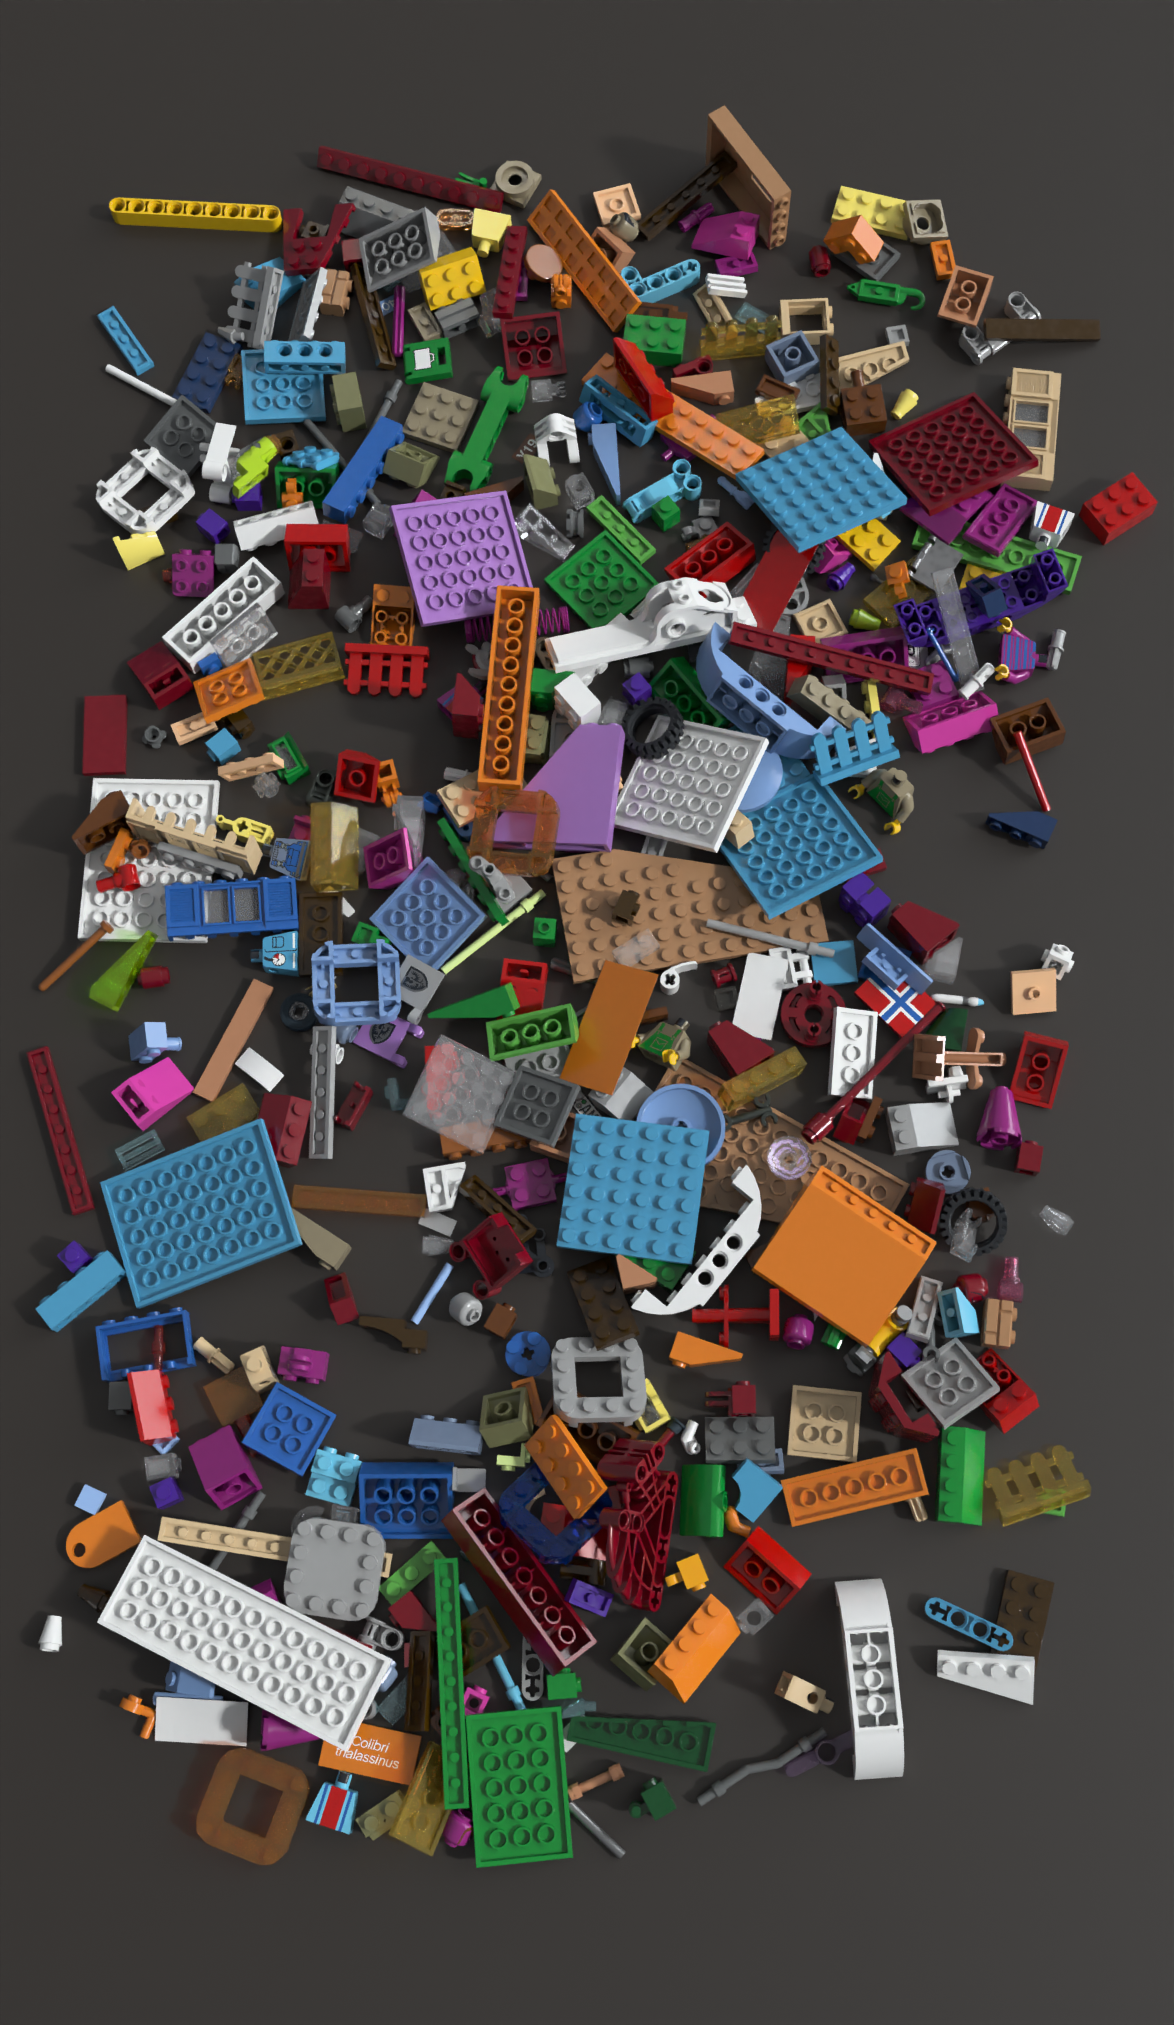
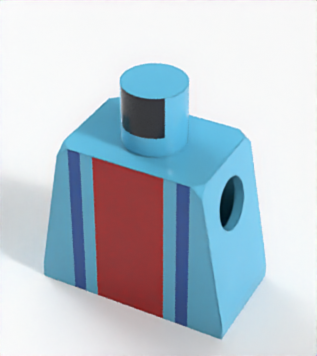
(335, 1804)

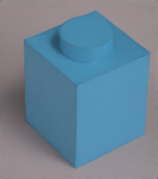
(222, 747)

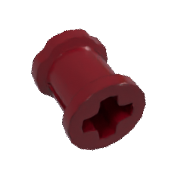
(715, 975)

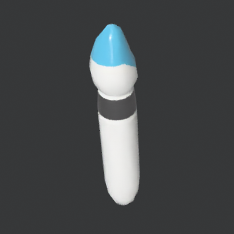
(953, 999)

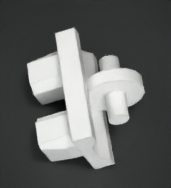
(949, 1086)

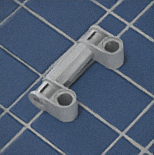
(978, 348)
(376, 1634)

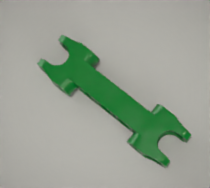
(499, 401)

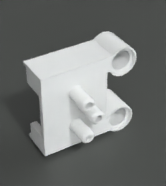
(217, 462)

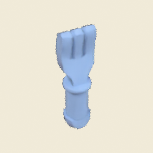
(740, 496)

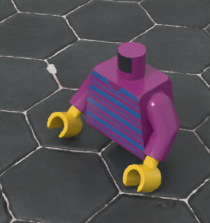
(1016, 655)

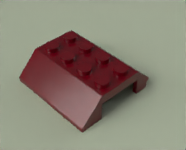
(893, 1415)

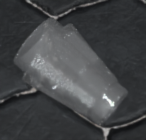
(1057, 1220)
(435, 1245)

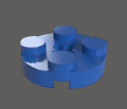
(539, 1360)

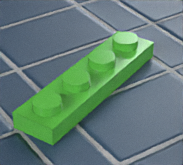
(621, 530)

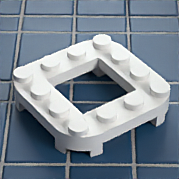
(141, 464)

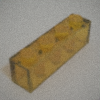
(761, 1078)

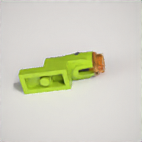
(254, 463)

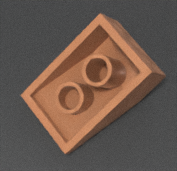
(965, 296)

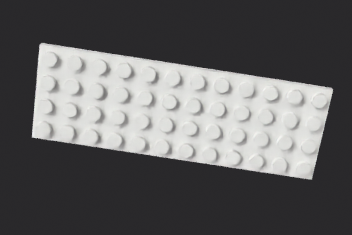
(245, 1642)

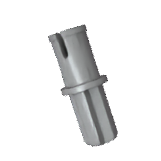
(1055, 649)

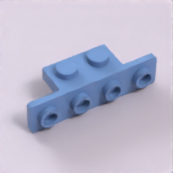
(890, 962)

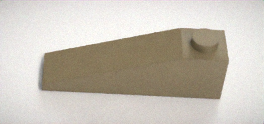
(325, 1245)

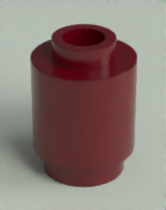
(819, 261)
(153, 977)

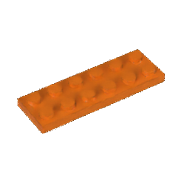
(854, 1487)

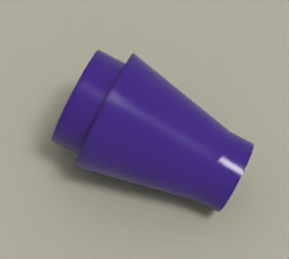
(838, 579)

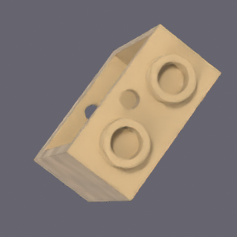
(806, 307)

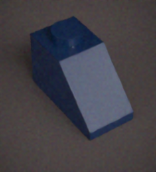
(987, 595)

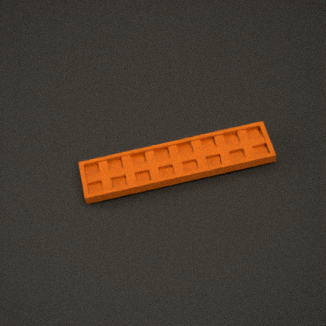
(584, 261)

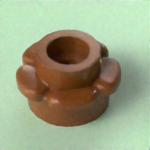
(140, 853)

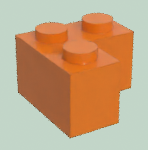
(856, 237)

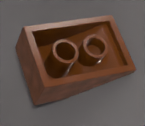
(103, 823)

